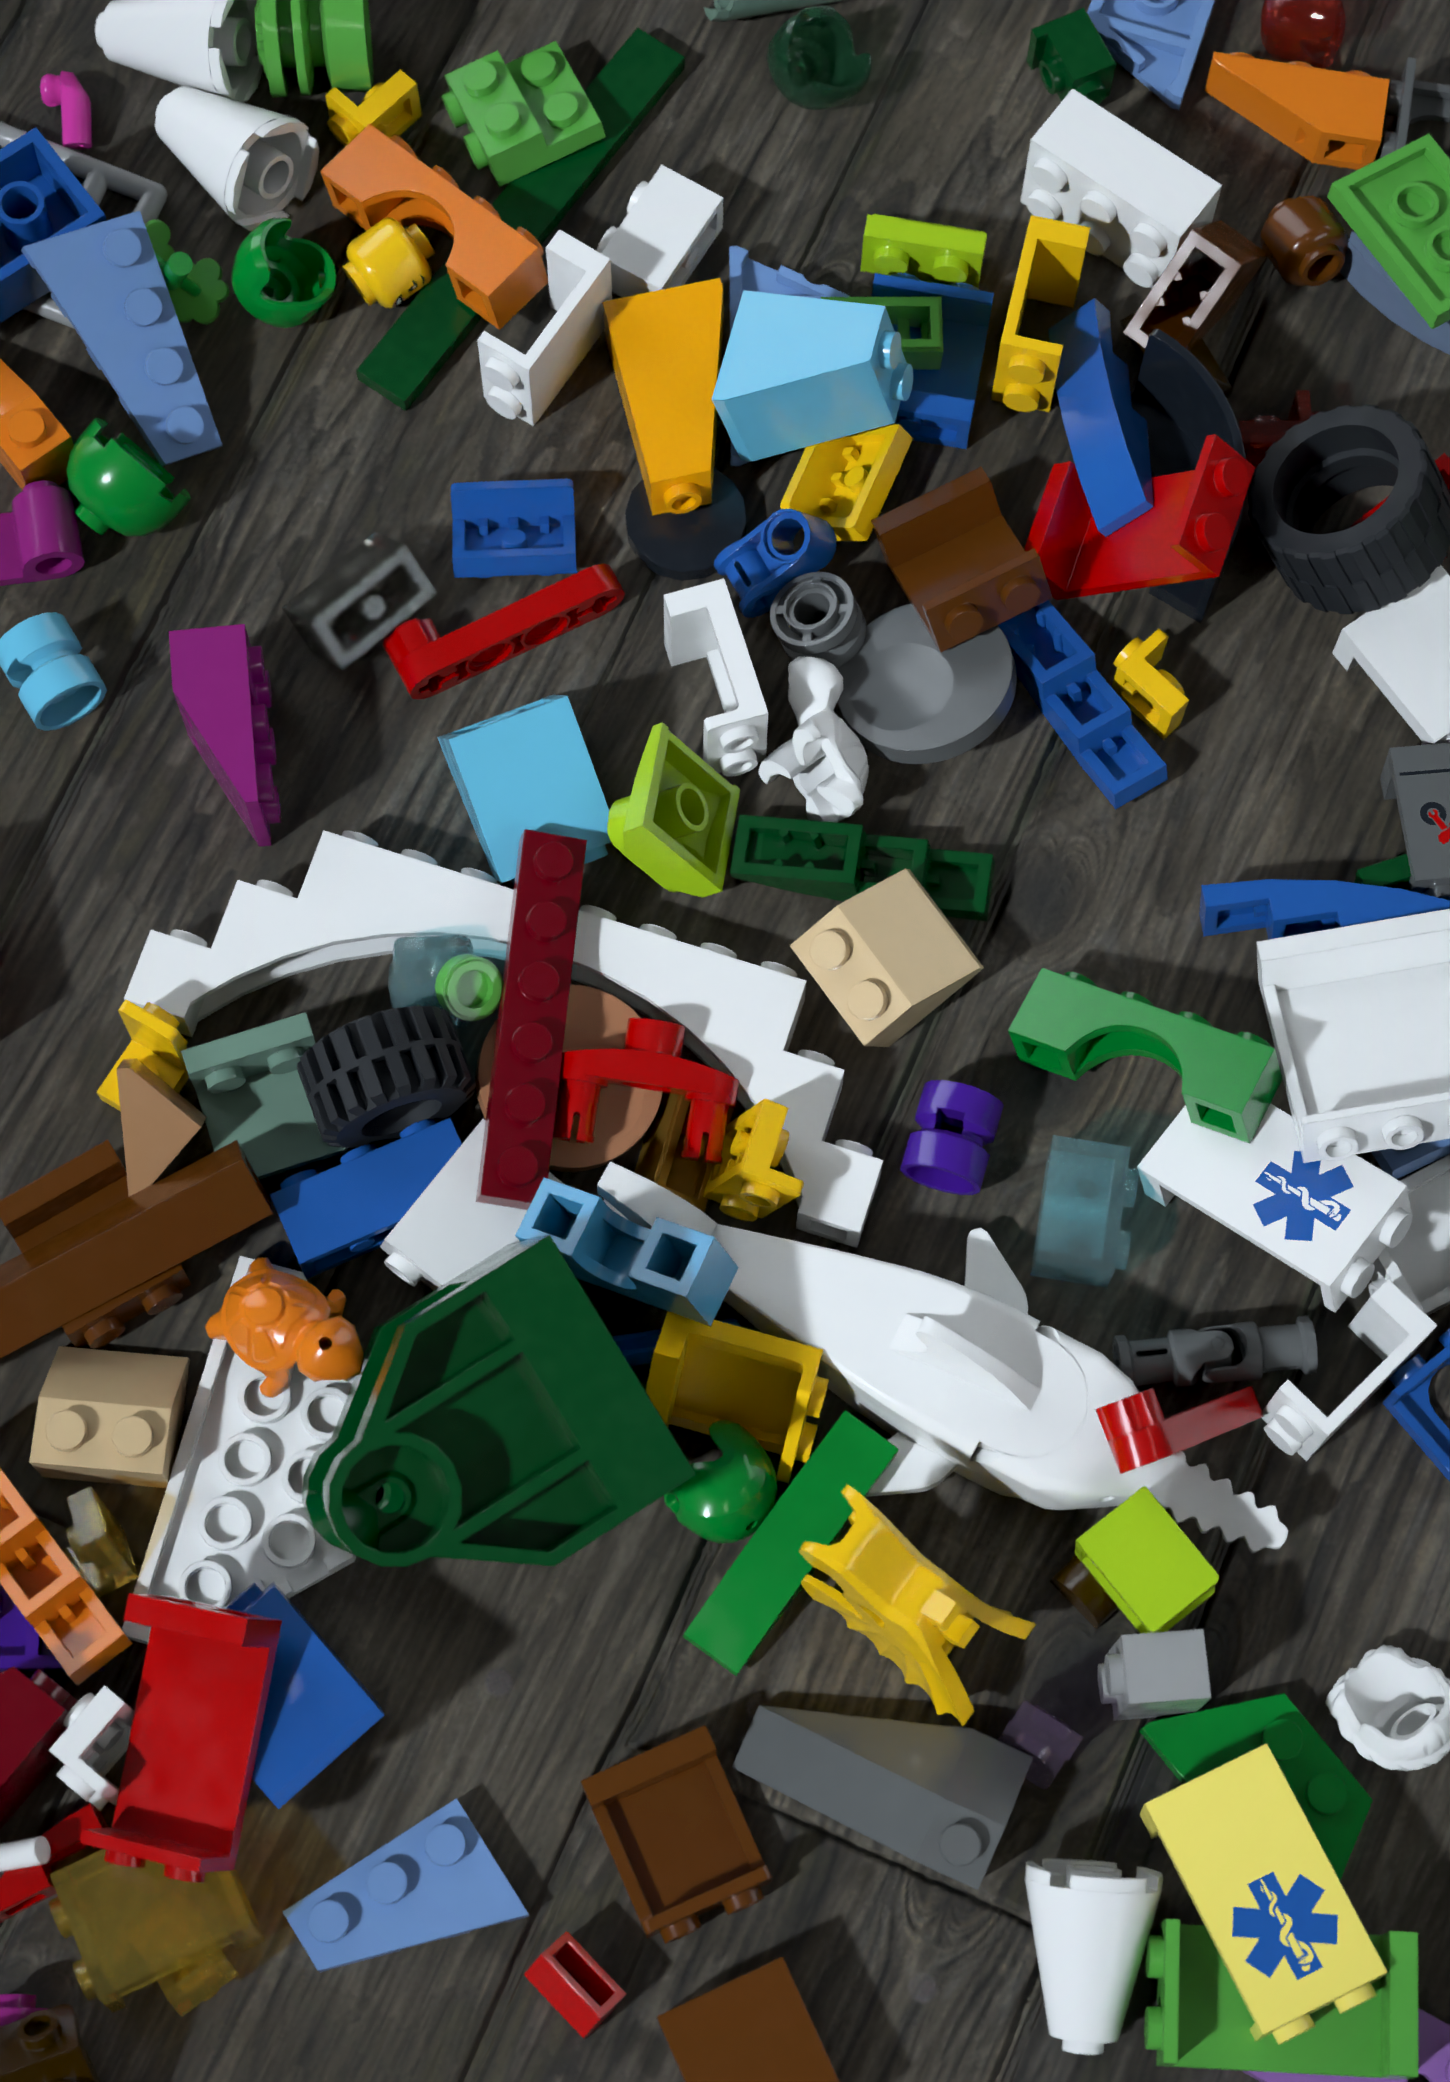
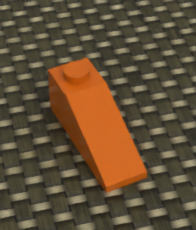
(31, 437)

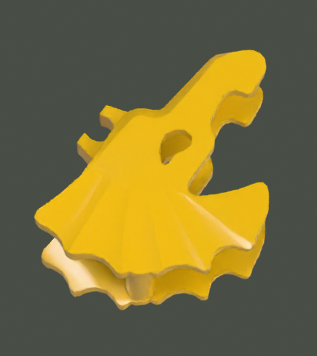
(903, 1603)

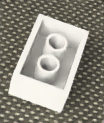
(1120, 183)

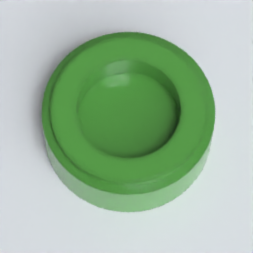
(469, 987)

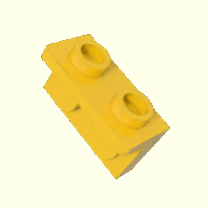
(744, 1179)

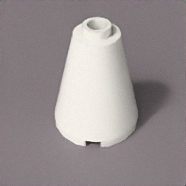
(185, 42)
(239, 152)
(1089, 1944)

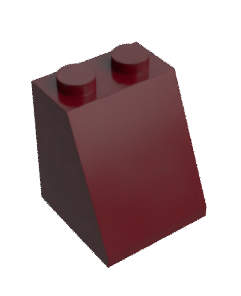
(29, 1726)

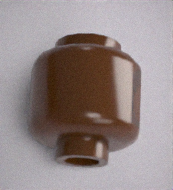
(1304, 241)

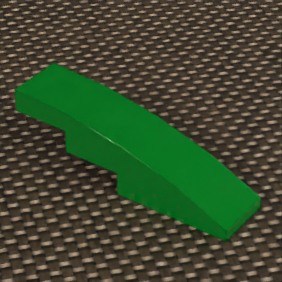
(770, 1566)

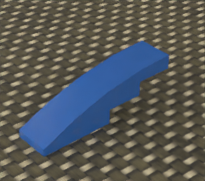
(1100, 424)
(1081, 704)
(1304, 905)

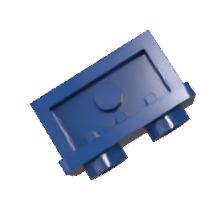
(513, 528)

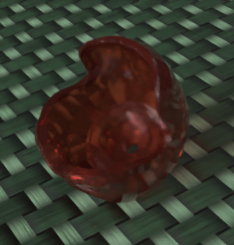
(1295, 29)

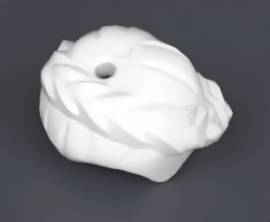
(1394, 1709)

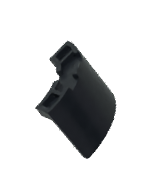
(1180, 411)

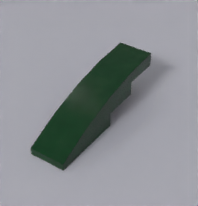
(844, 861)

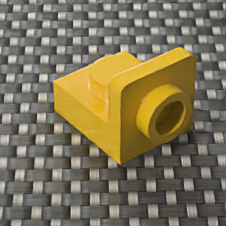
(386, 106)
(1149, 693)

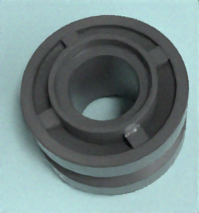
(815, 599)

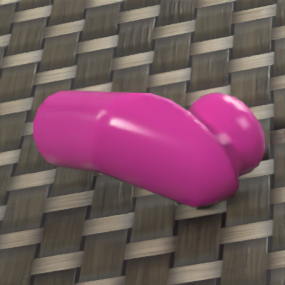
(75, 108)

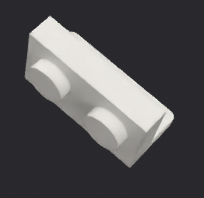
(93, 1744)

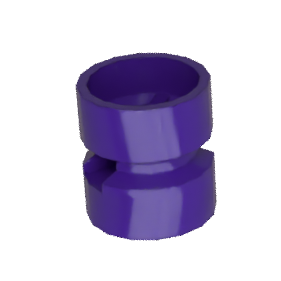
(949, 1146)

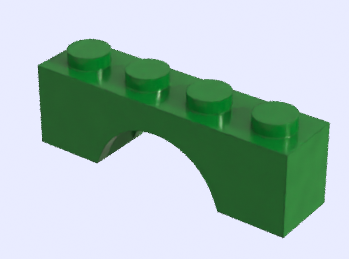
(1075, 1025)

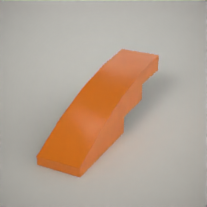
(53, 1591)

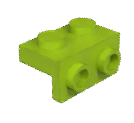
(923, 249)

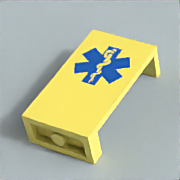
(1266, 1894)

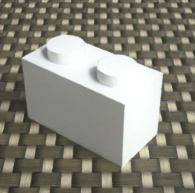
(662, 235)

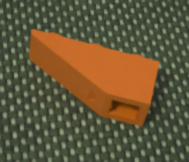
(1313, 110)

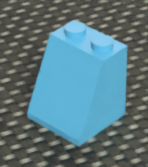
(808, 373)
(529, 775)

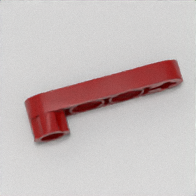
(436, 663)
(1142, 1434)

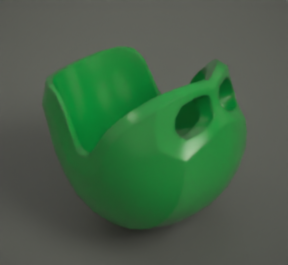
(288, 269)
(729, 1494)

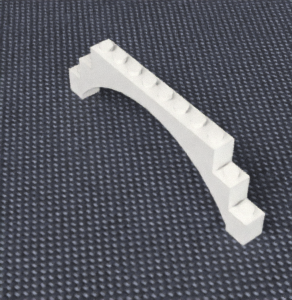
(367, 897)

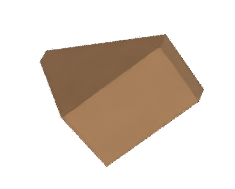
(154, 1123)

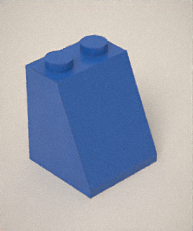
(311, 1703)

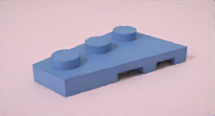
(407, 1893)

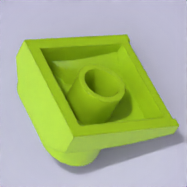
(676, 818)

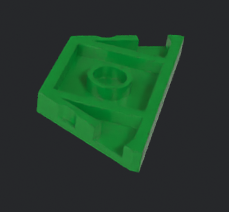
(1319, 1780)

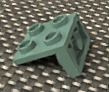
(257, 1097)

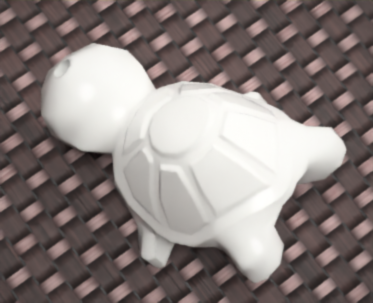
(824, 752)

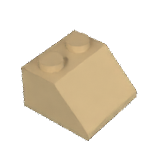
(886, 958)
(110, 1417)

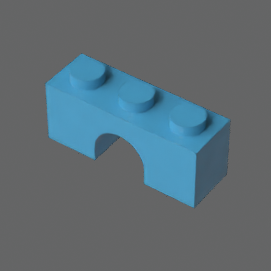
(657, 1265)

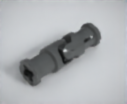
(1206, 1354)

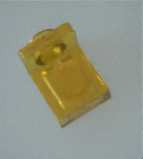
(98, 1544)

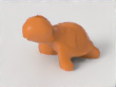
(284, 1320)

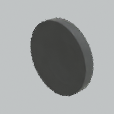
(923, 702)

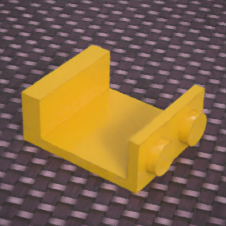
(1047, 273)

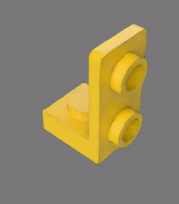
(154, 1044)

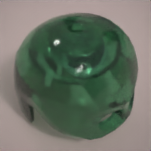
(824, 51)

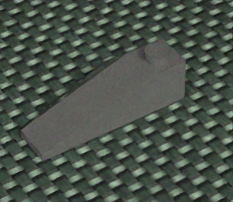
(902, 1783)

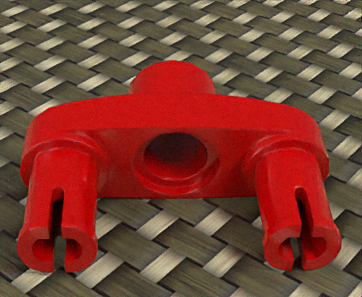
(652, 1063)

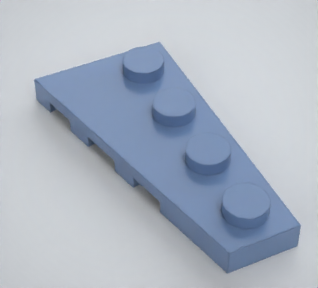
(122, 311)

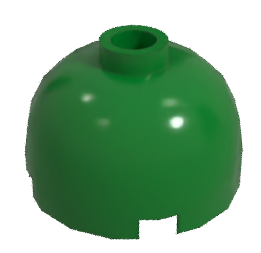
(120, 485)

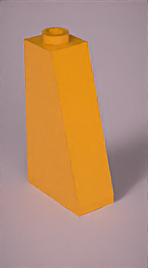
(666, 371)

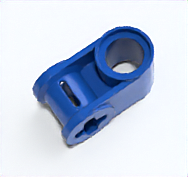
(766, 558)

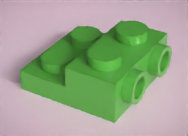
(521, 111)

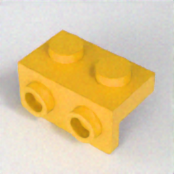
(848, 479)

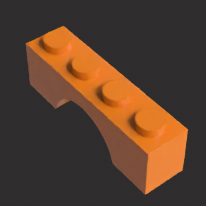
(489, 263)

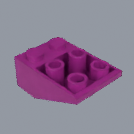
(224, 707)

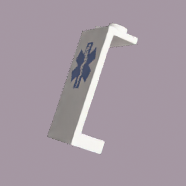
(1311, 1215)

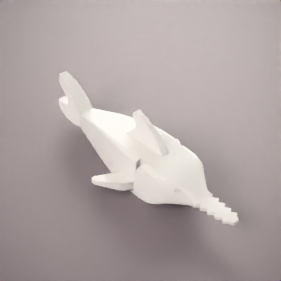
(952, 1371)

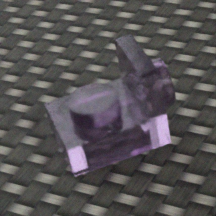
(1044, 1738)

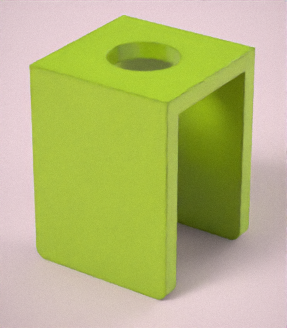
(1146, 1564)

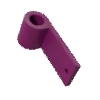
(40, 535)

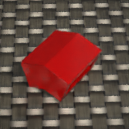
(566, 1994)

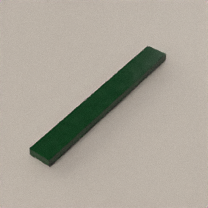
(537, 201)

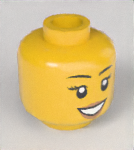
(389, 263)

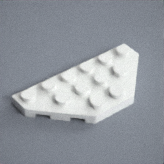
(238, 1487)

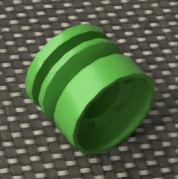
(313, 36)

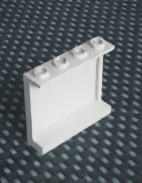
(1362, 1033)

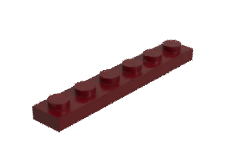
(531, 1019)

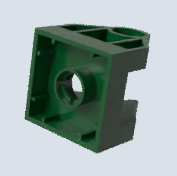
(491, 1426)

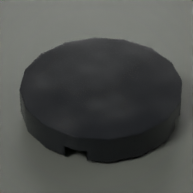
(688, 542)

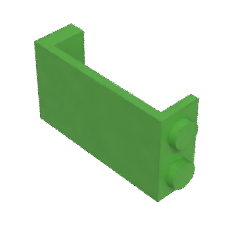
(1207, 2024)

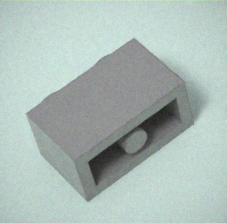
(1155, 1675)

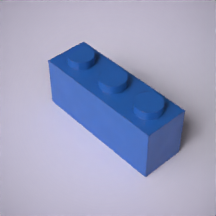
(362, 1199)

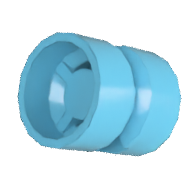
(51, 674)

